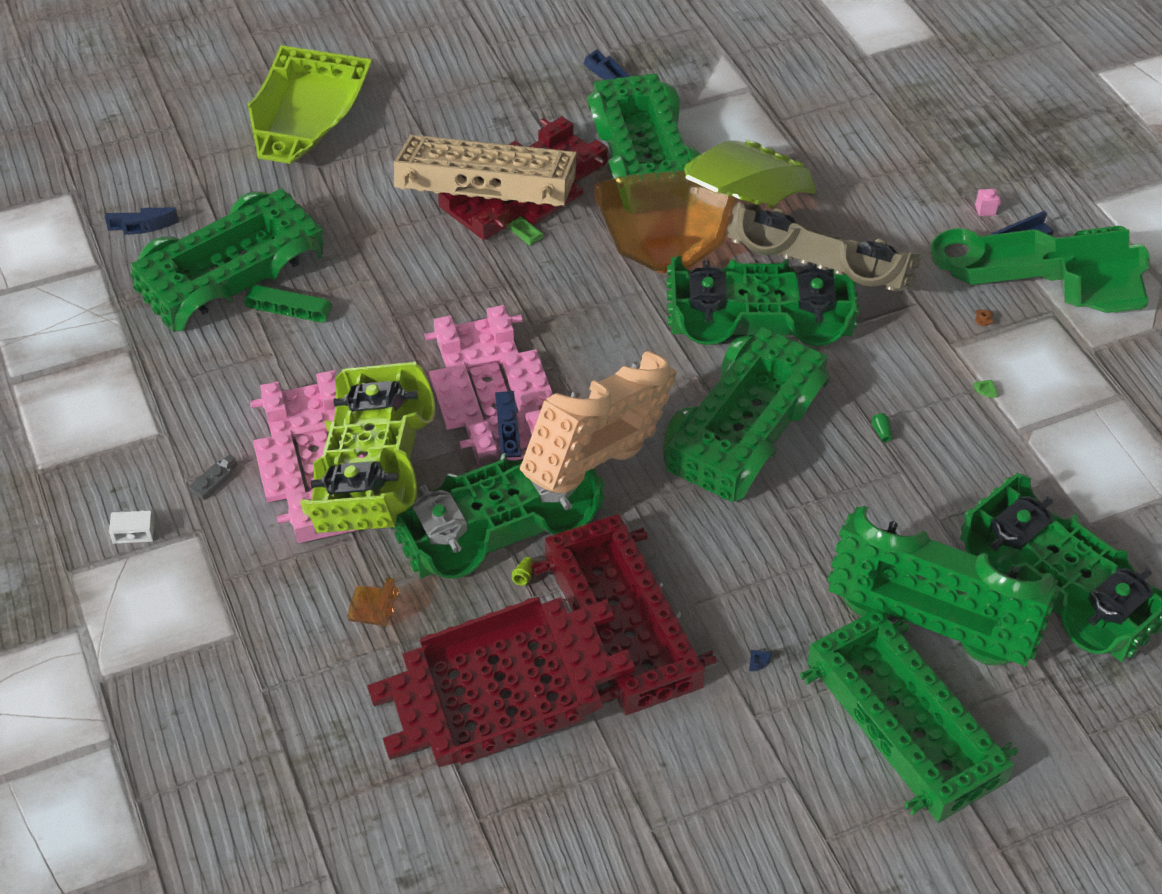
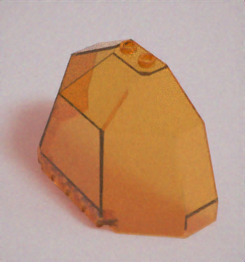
(663, 218)

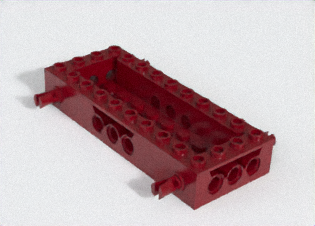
(641, 610)

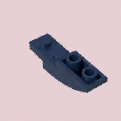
(142, 222)
(507, 424)

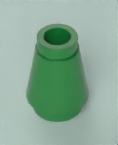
(882, 426)

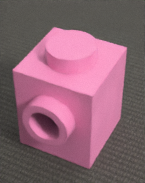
(987, 202)

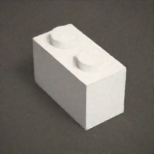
(131, 527)

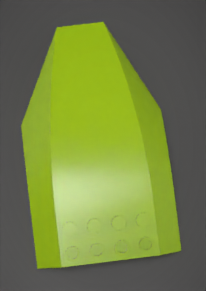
(303, 100)
(750, 172)

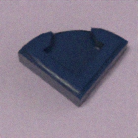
(759, 660)

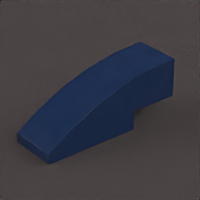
(604, 67)

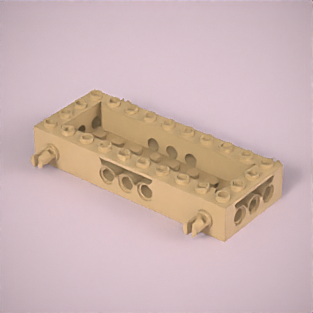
(524, 172)

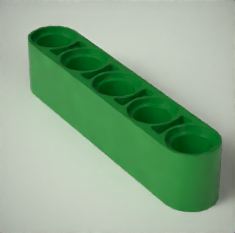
(288, 303)

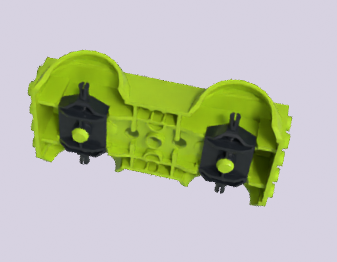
(375, 488)

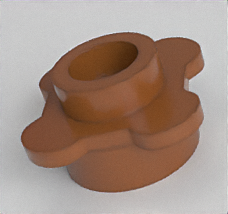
(984, 317)

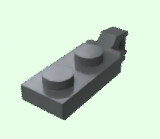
(213, 477)

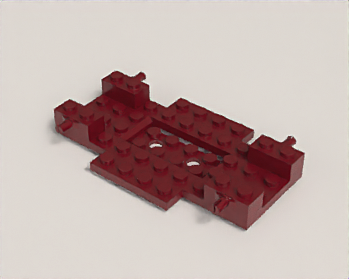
(492, 215)

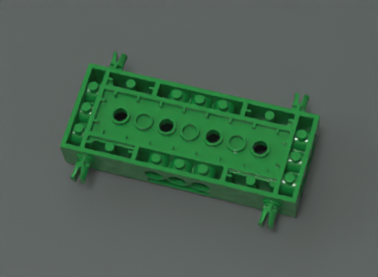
(922, 706)

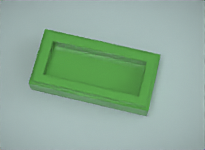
(525, 231)

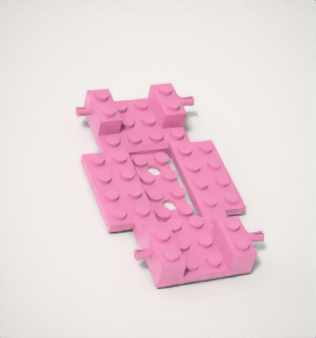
(480, 349)
(298, 416)

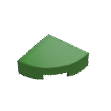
(986, 388)

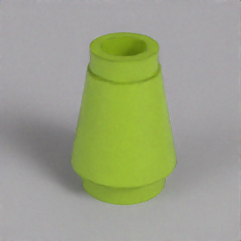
(522, 573)

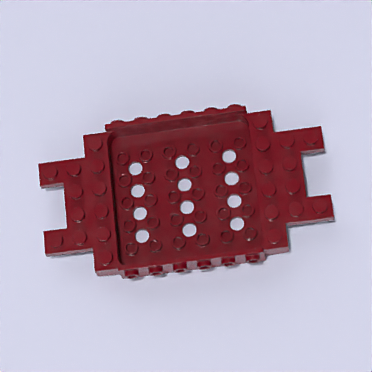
(432, 710)

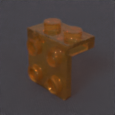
(373, 604)

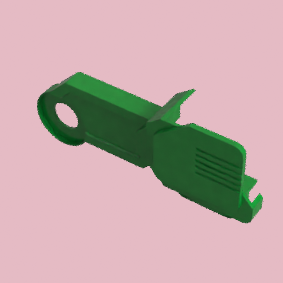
(1093, 265)

